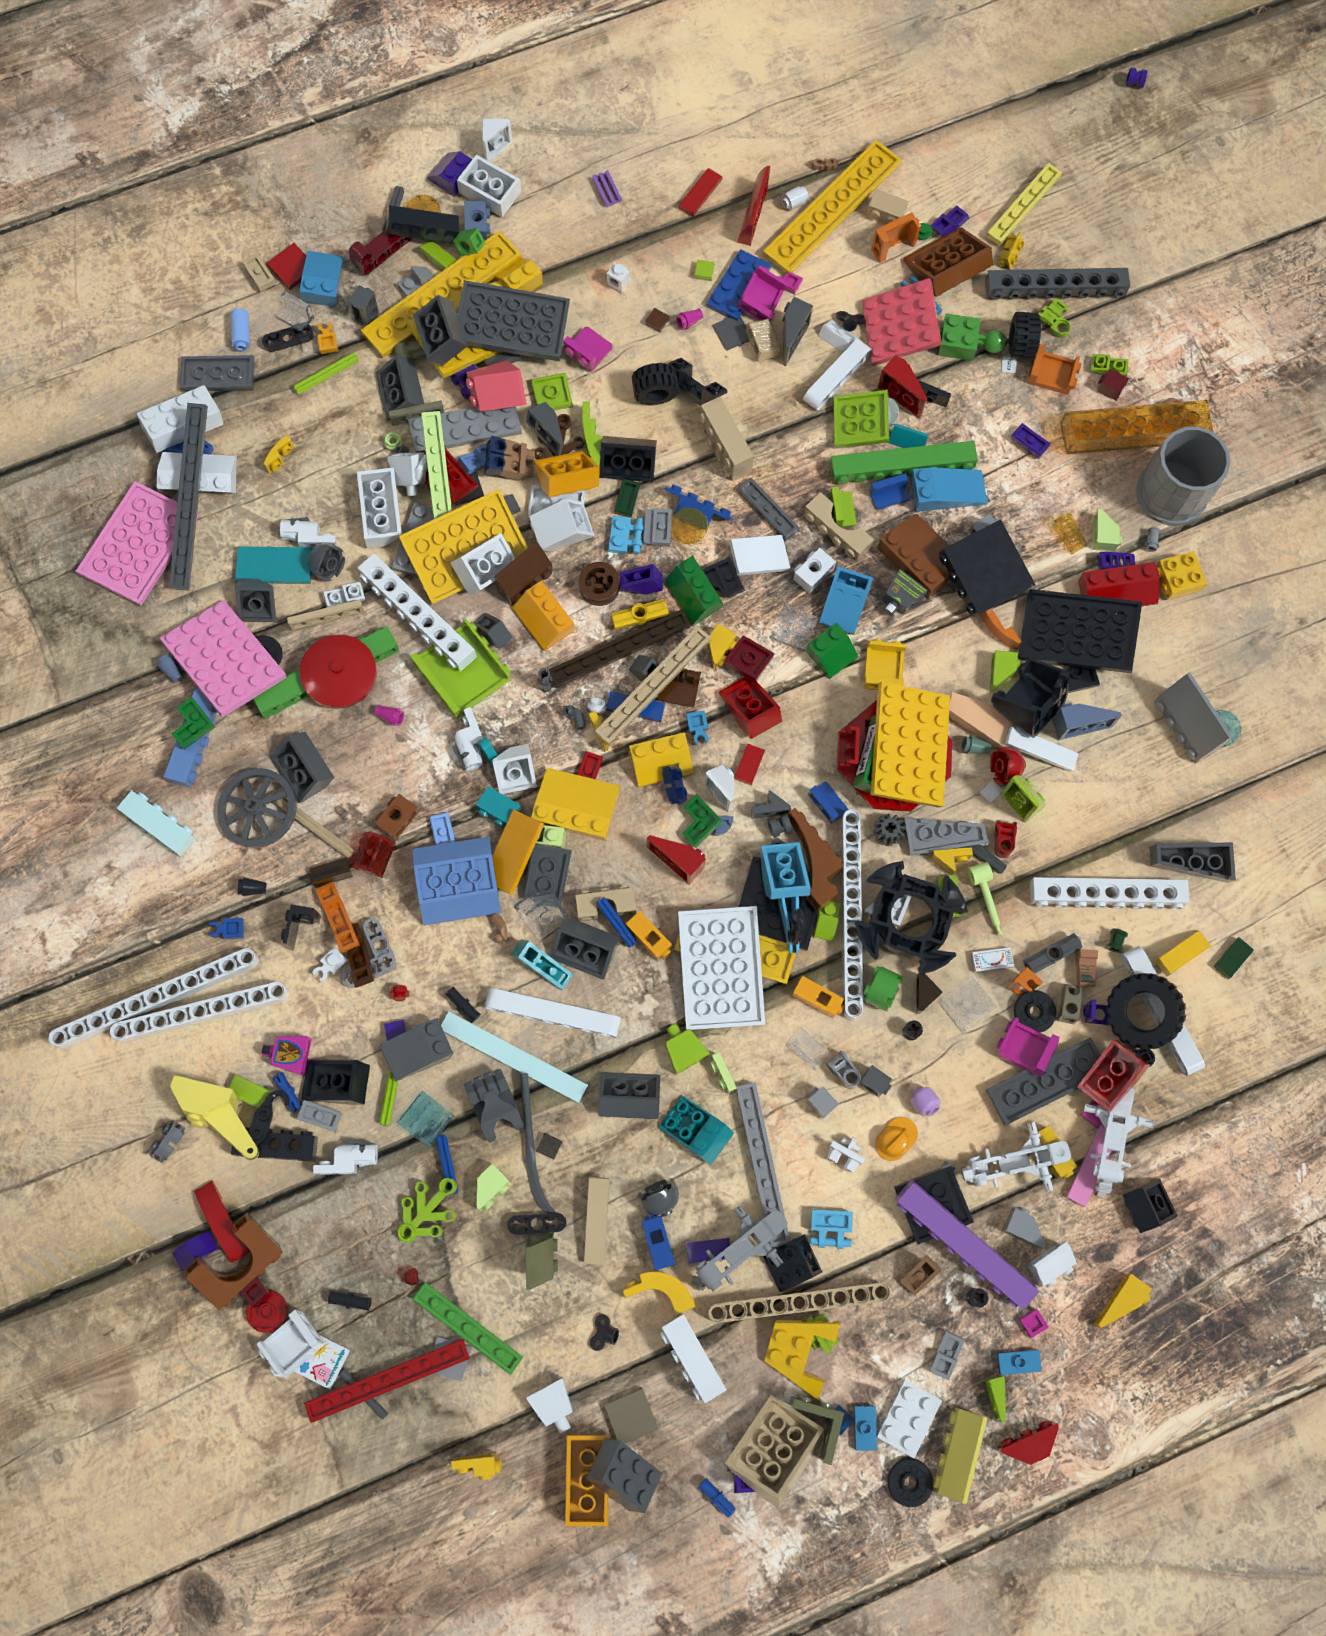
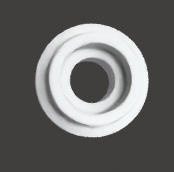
(597, 705)

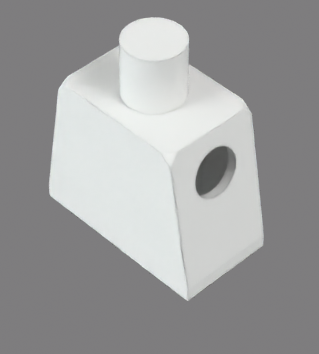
(552, 1405)

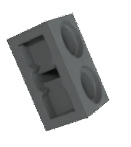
(363, 306)

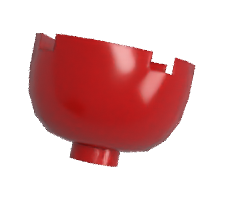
(1006, 764)

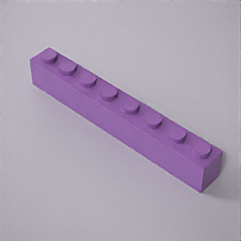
(967, 1244)

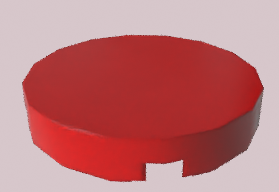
(268, 1314)

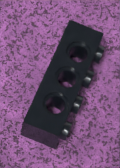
(305, 1152)

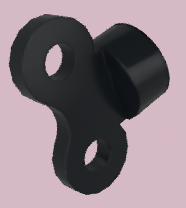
(850, 321)
(604, 1334)

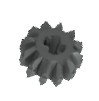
(896, 834)

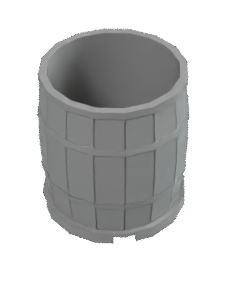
(1183, 476)

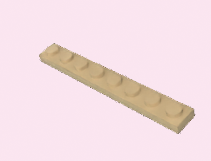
(652, 685)

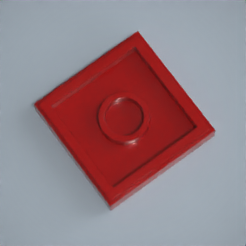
(289, 265)

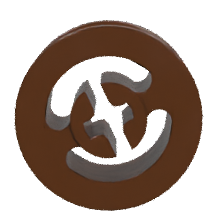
(603, 574)

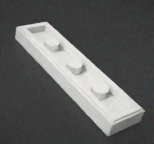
(1042, 749)

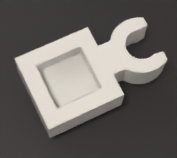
(333, 962)

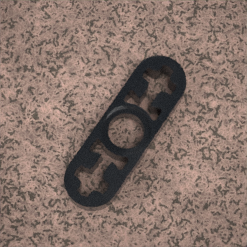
(276, 346)
(542, 1216)

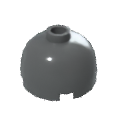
(326, 561)
(660, 1197)

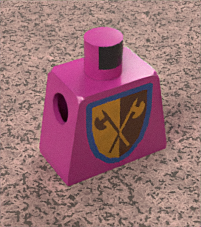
(289, 1053)

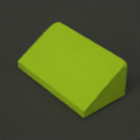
(437, 255)

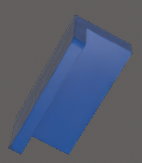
(889, 491)
(827, 802)

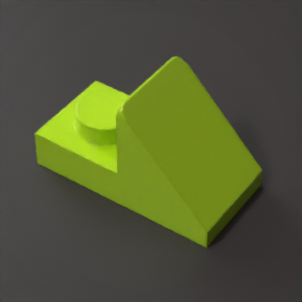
(827, 922)

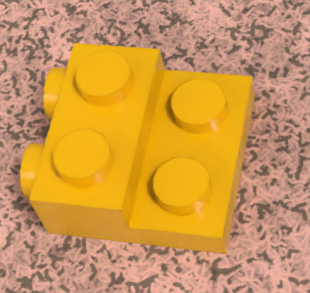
(483, 1465)

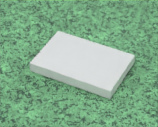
(540, 500)
(759, 555)

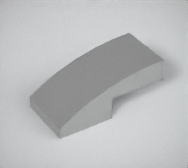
(946, 1355)

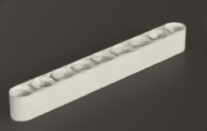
(190, 1010)

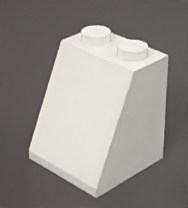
(561, 525)

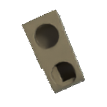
(1070, 1004)

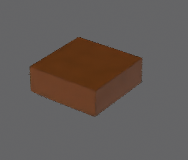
(657, 320)

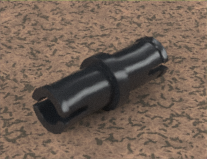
(463, 1004)
(349, 1300)

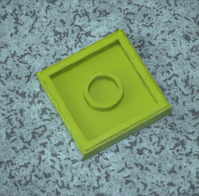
(553, 391)

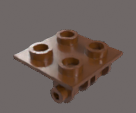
(682, 689)

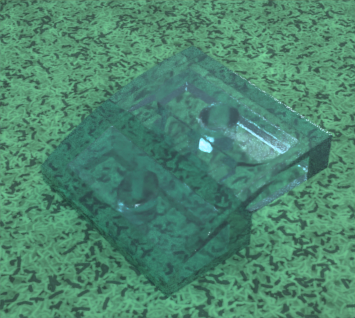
(425, 1119)

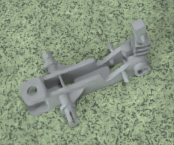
(742, 1249)

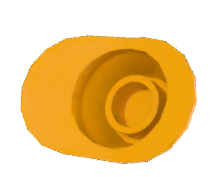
(896, 1138)

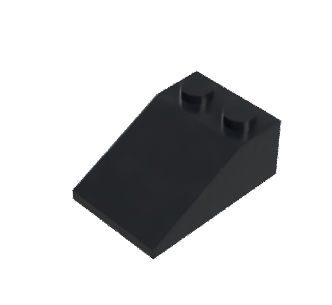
(336, 1081)

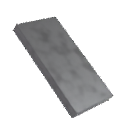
(217, 373)

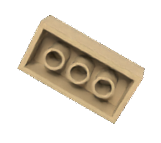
(726, 439)

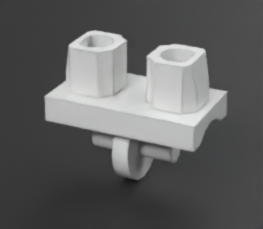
(837, 1150)

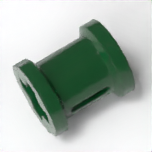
(1116, 940)

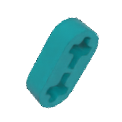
(487, 750)

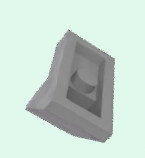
(419, 277)

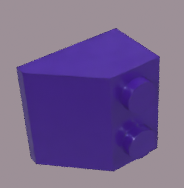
(449, 170)

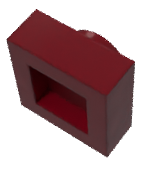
(255, 1292)

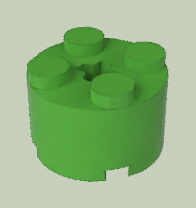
(883, 989)

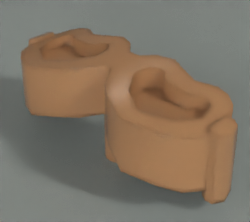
(818, 164)

